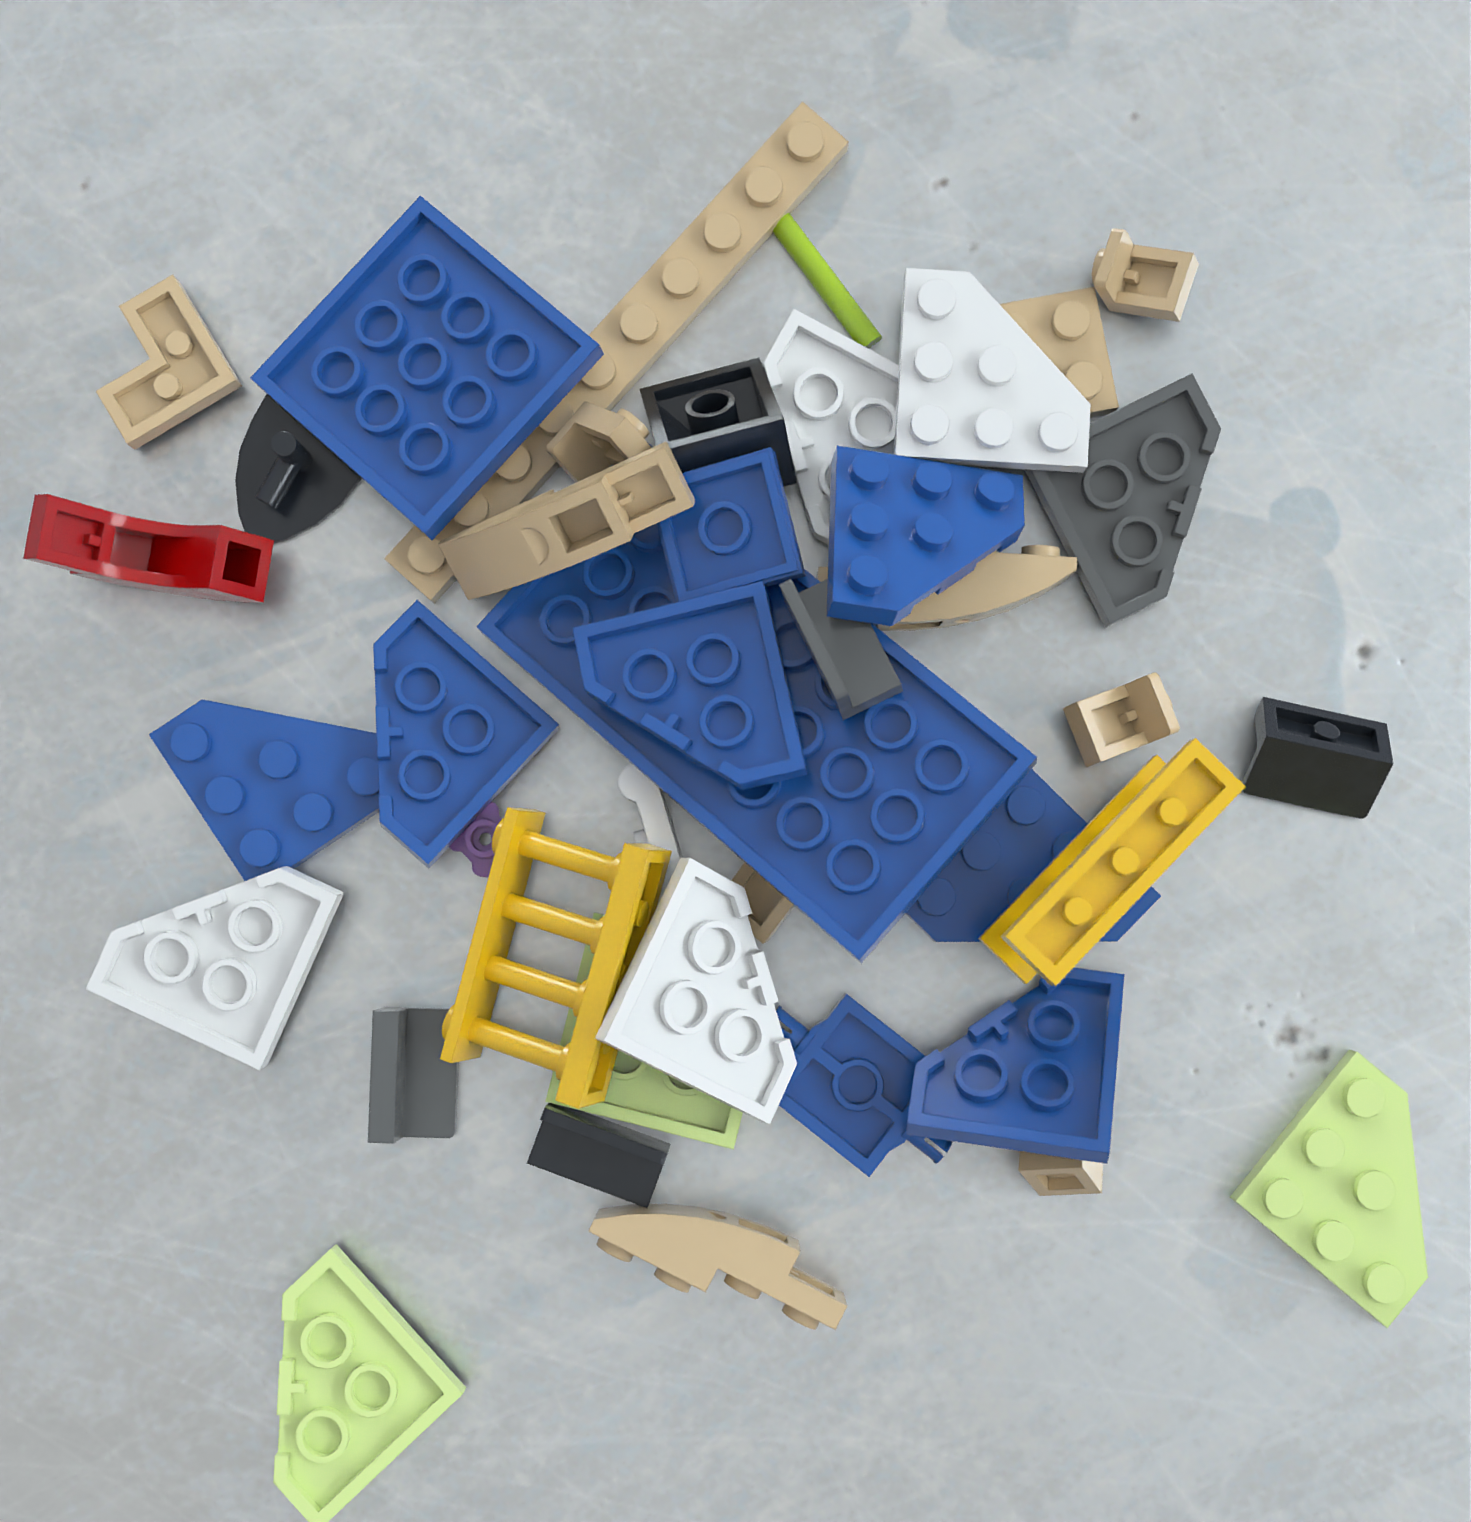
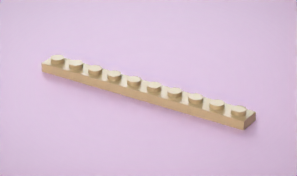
(650, 320)

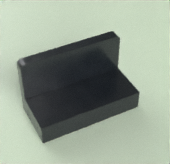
(1318, 758)
(598, 1153)

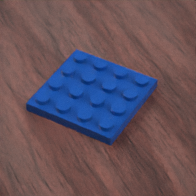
(427, 366)

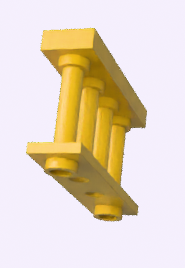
(1111, 863)
(635, 888)

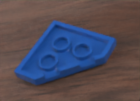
(911, 529)
(702, 681)
(444, 732)
(271, 781)
(1002, 863)
(1029, 1073)

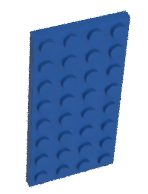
(883, 789)

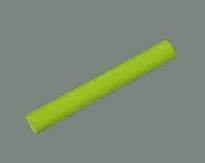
(826, 282)

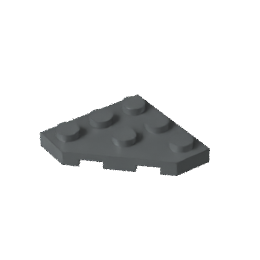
(1134, 497)

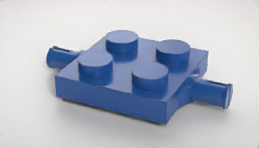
(854, 1084)

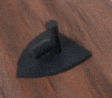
(287, 476)

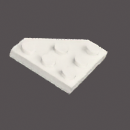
(979, 384)
(828, 398)
(223, 962)
(704, 997)

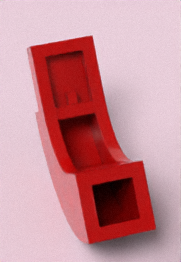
(148, 554)

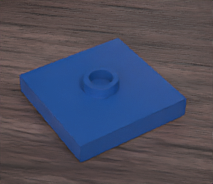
(734, 531)

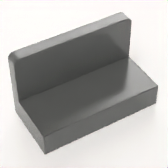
(842, 650)
(409, 1083)

